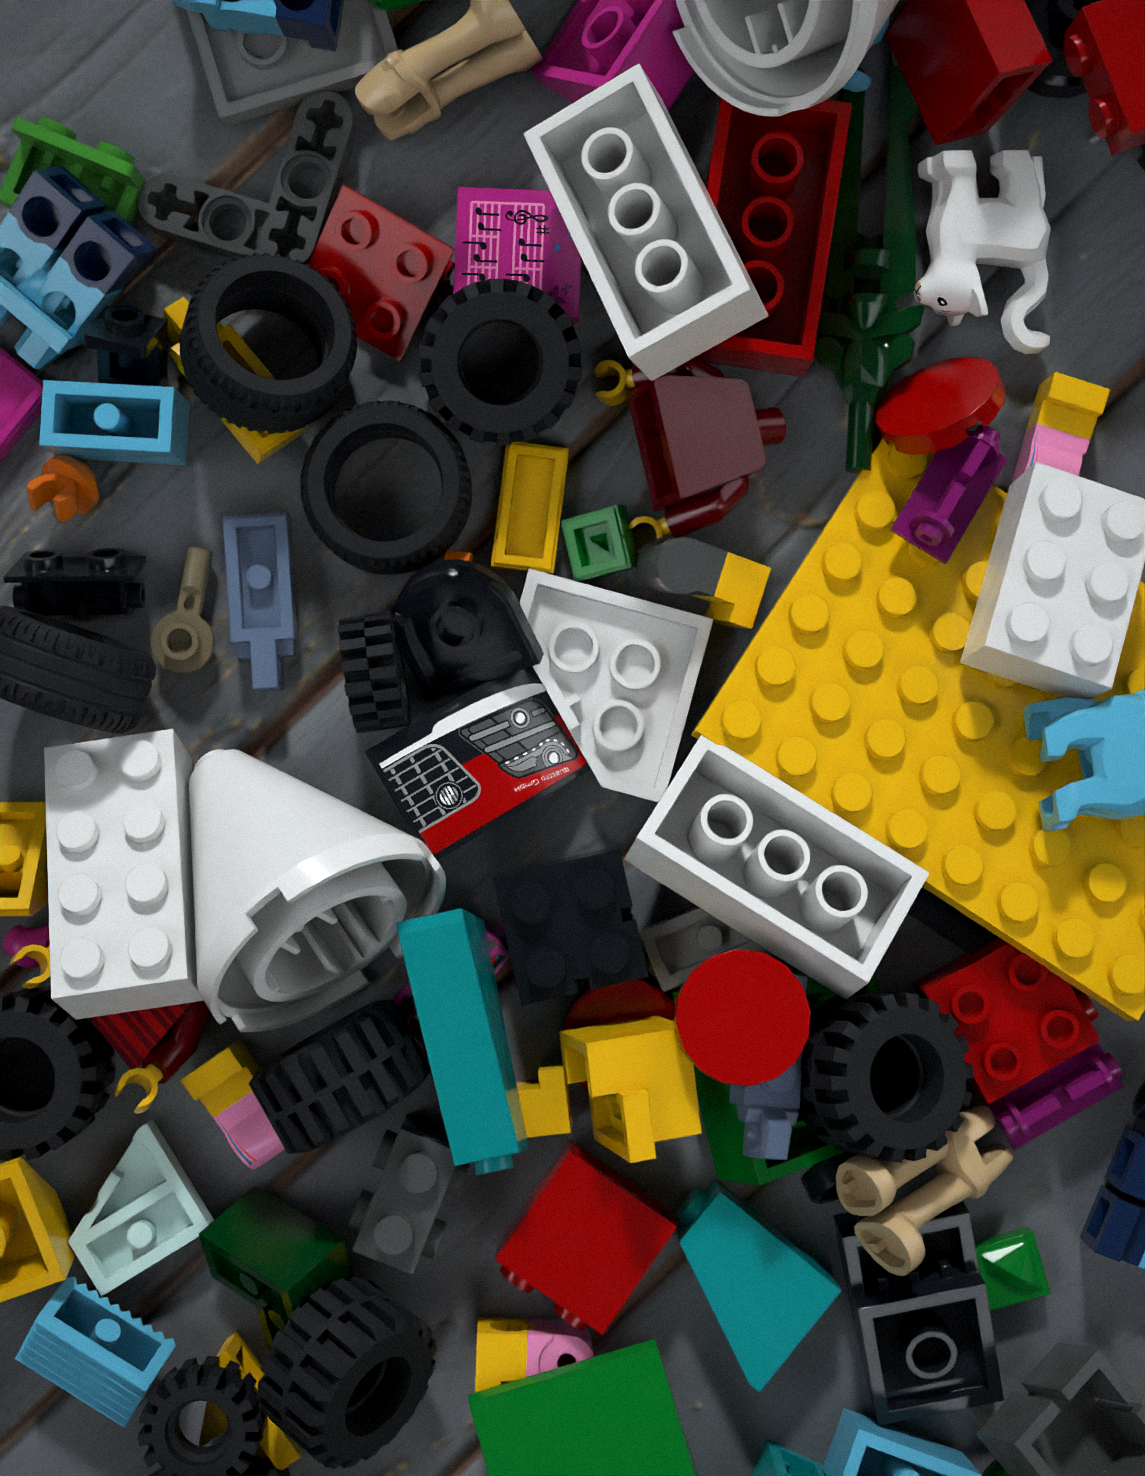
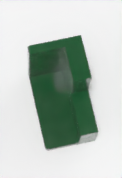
(272, 1256)

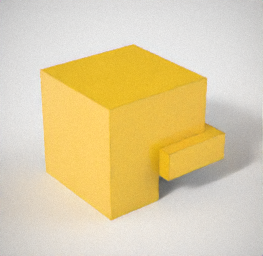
(636, 1083)

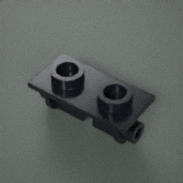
(51, 580)

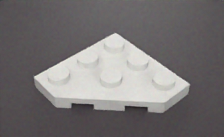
(617, 676)

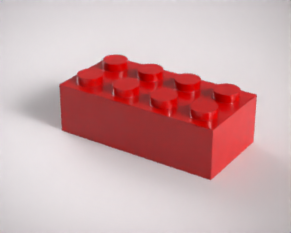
(778, 201)

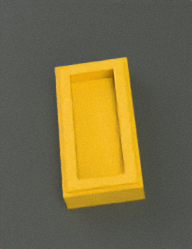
(530, 507)

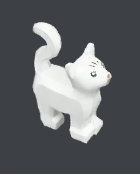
(986, 231)

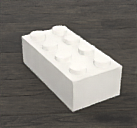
(644, 224)
(777, 867)
(120, 874)

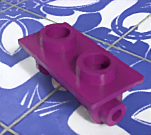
(950, 494)
(1056, 1095)

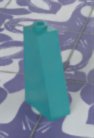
(465, 1037)

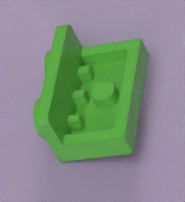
(103, 170)

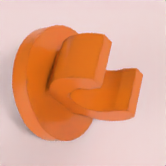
(67, 484)

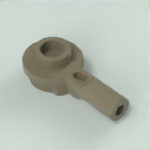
(184, 638)

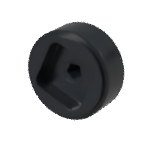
(821, 1179)

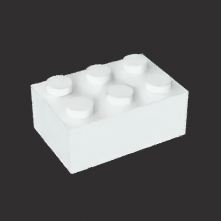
(1059, 584)

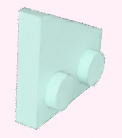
(139, 1213)

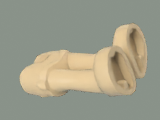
(406, 85)
(870, 1184)

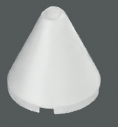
(778, 52)
(293, 892)

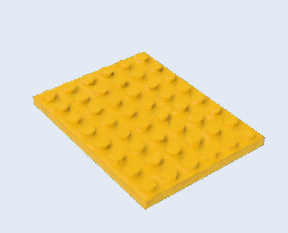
(875, 718)

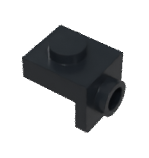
(129, 346)

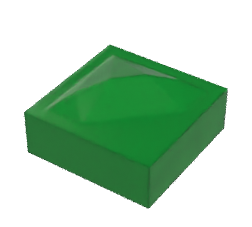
(600, 543)
(1011, 1268)

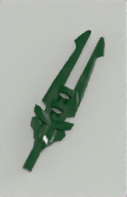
(867, 333)

